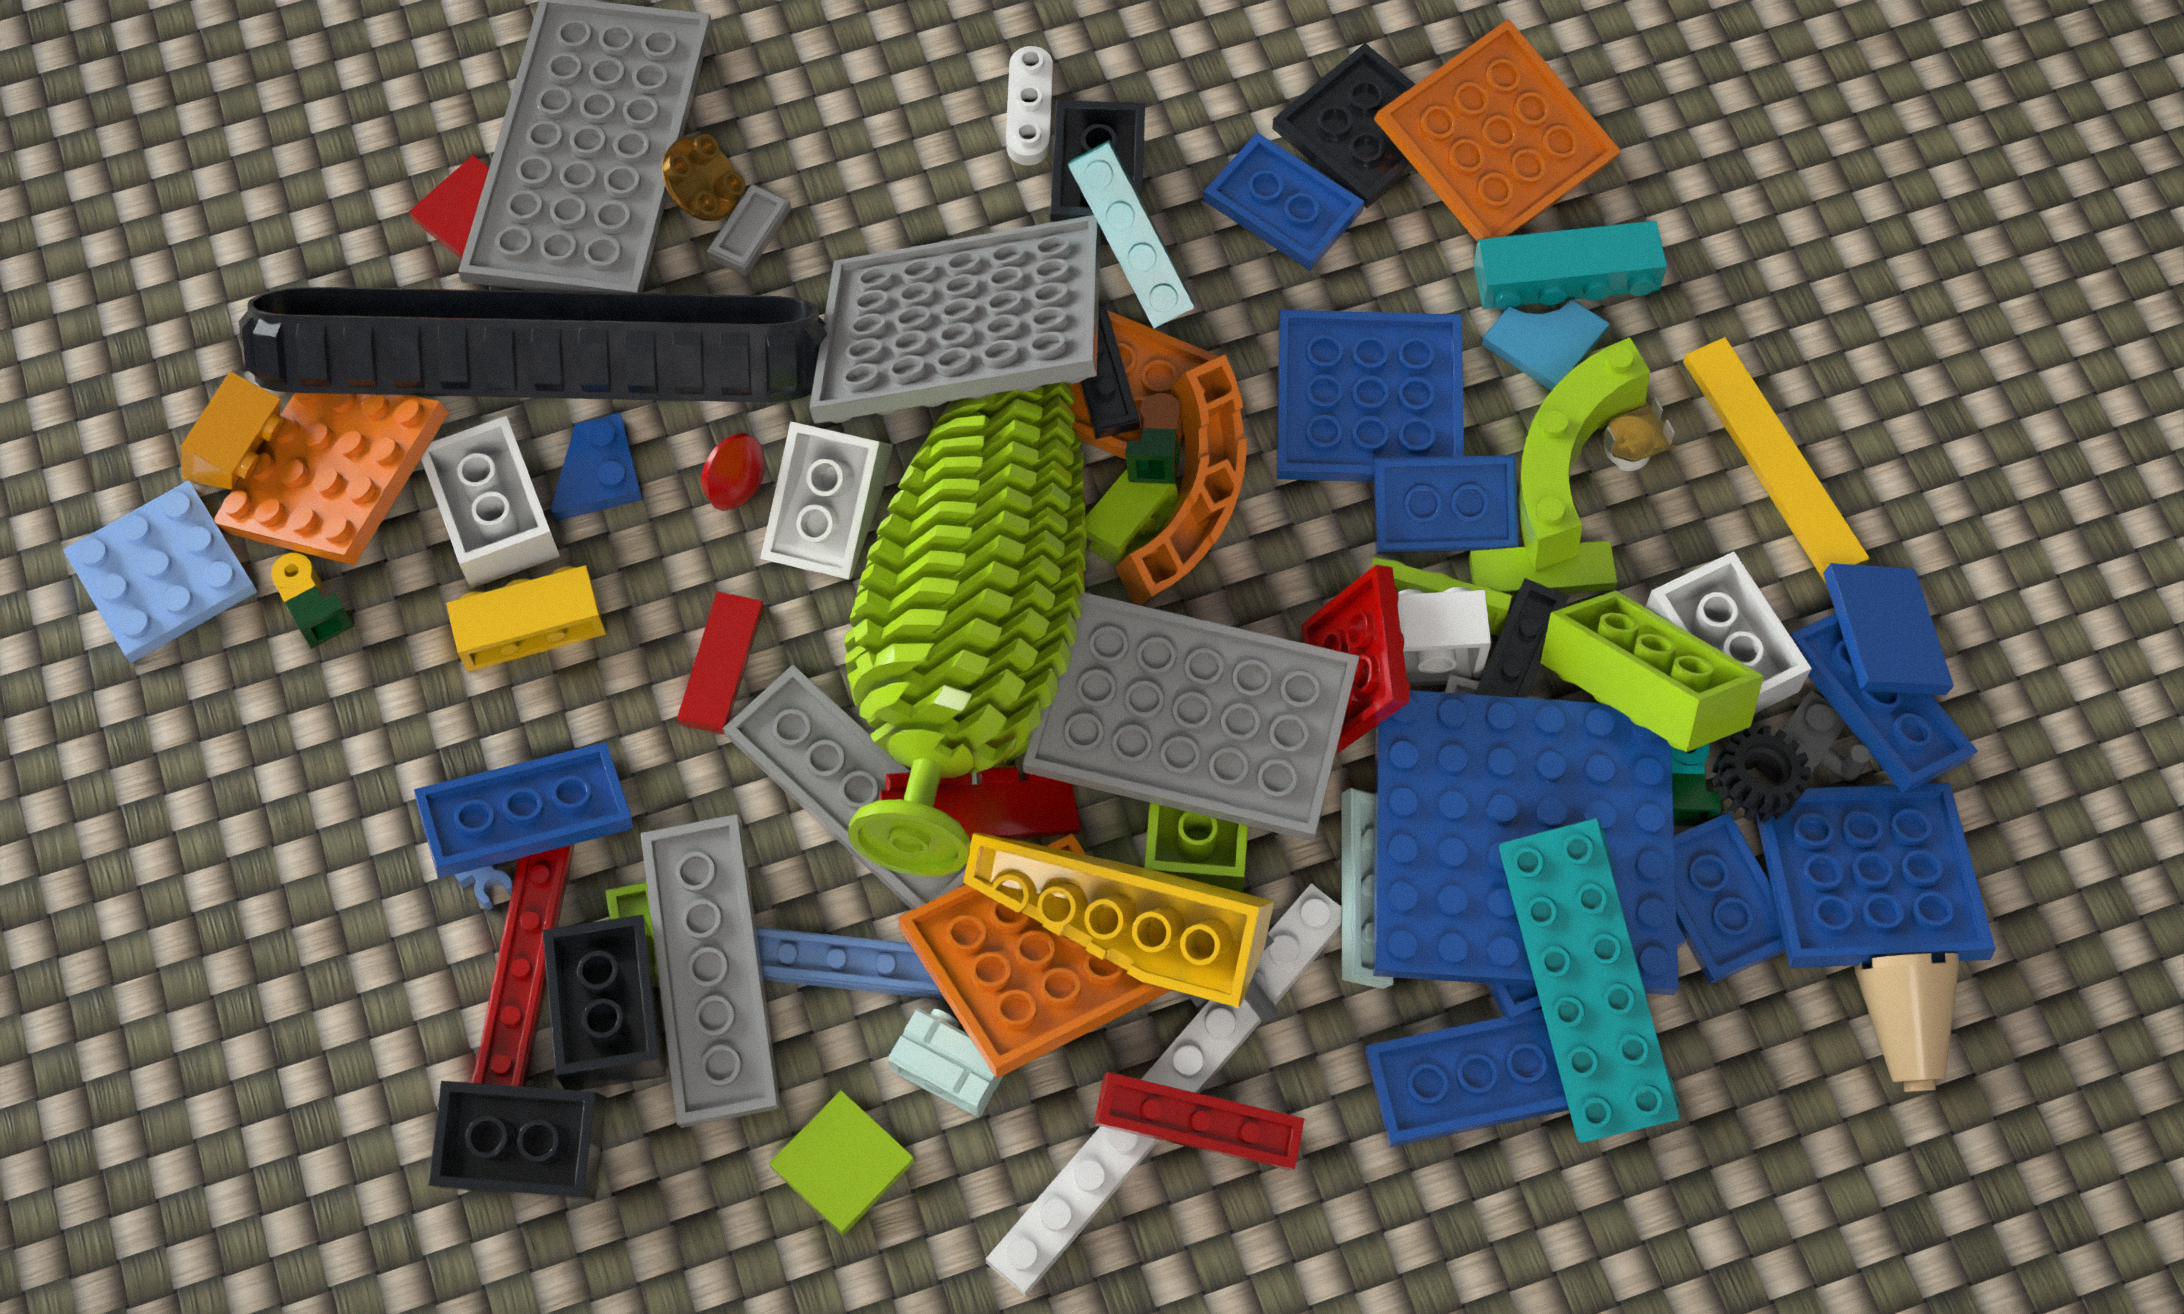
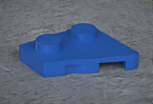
(596, 470)

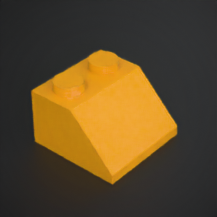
(229, 433)

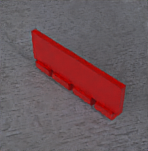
(1001, 803)

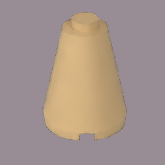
(1912, 1014)

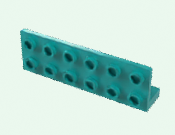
(1589, 981)

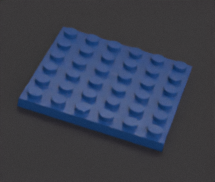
(1491, 770)

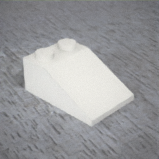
(825, 499)

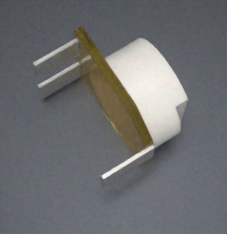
(1637, 437)

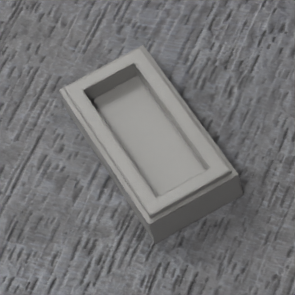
(749, 230)

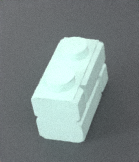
(943, 1061)

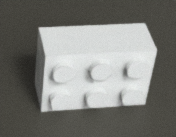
(488, 502)
(1732, 615)

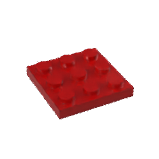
(1365, 624)

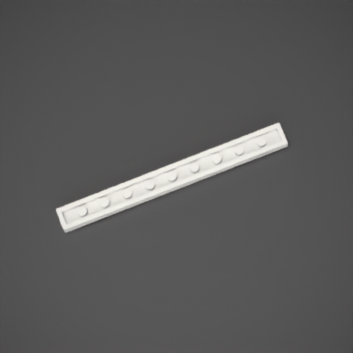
(1186, 1065)

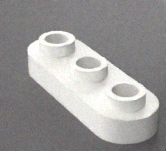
(1032, 117)

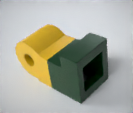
(301, 591)

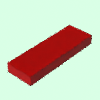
(720, 662)

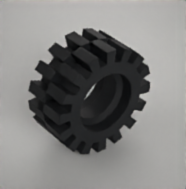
(1775, 755)

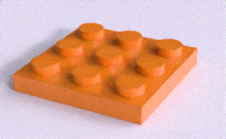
(1151, 366)

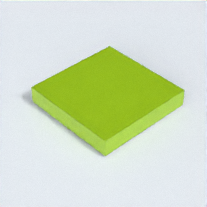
(842, 1162)

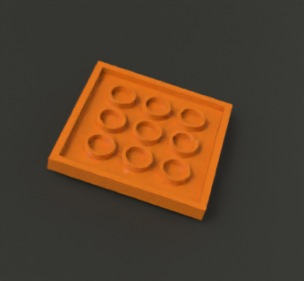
(1497, 134)
(331, 472)
(1014, 980)

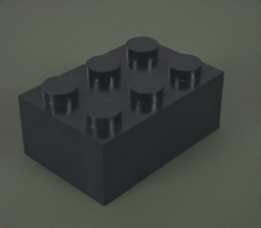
(1080, 129)
(604, 1003)
(517, 1140)

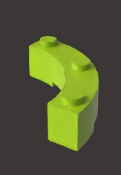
(1575, 408)

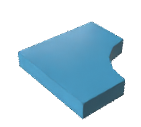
(1546, 343)

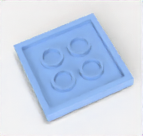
(159, 571)

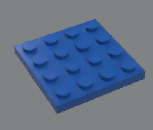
(1366, 391)
(1874, 877)

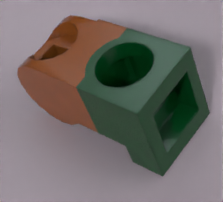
(1158, 452)

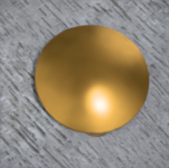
(701, 178)

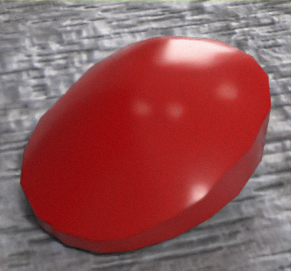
(733, 471)

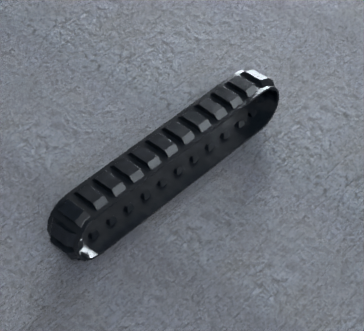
(532, 344)

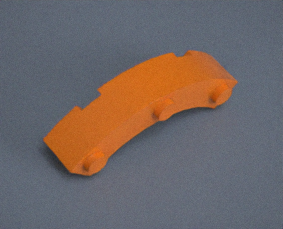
(1209, 486)

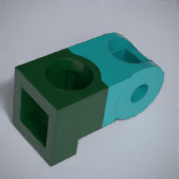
(1690, 799)

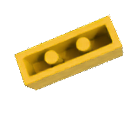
(525, 618)

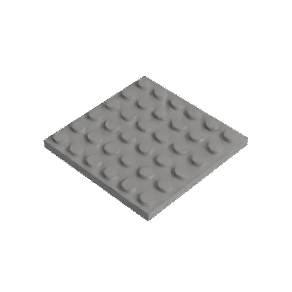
(960, 320)

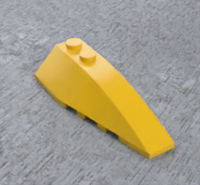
(1139, 918)

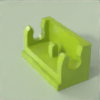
(1128, 517)

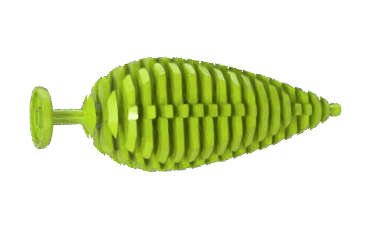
(967, 610)

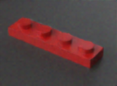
(1199, 1121)

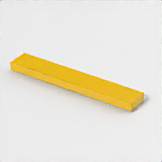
(1774, 457)

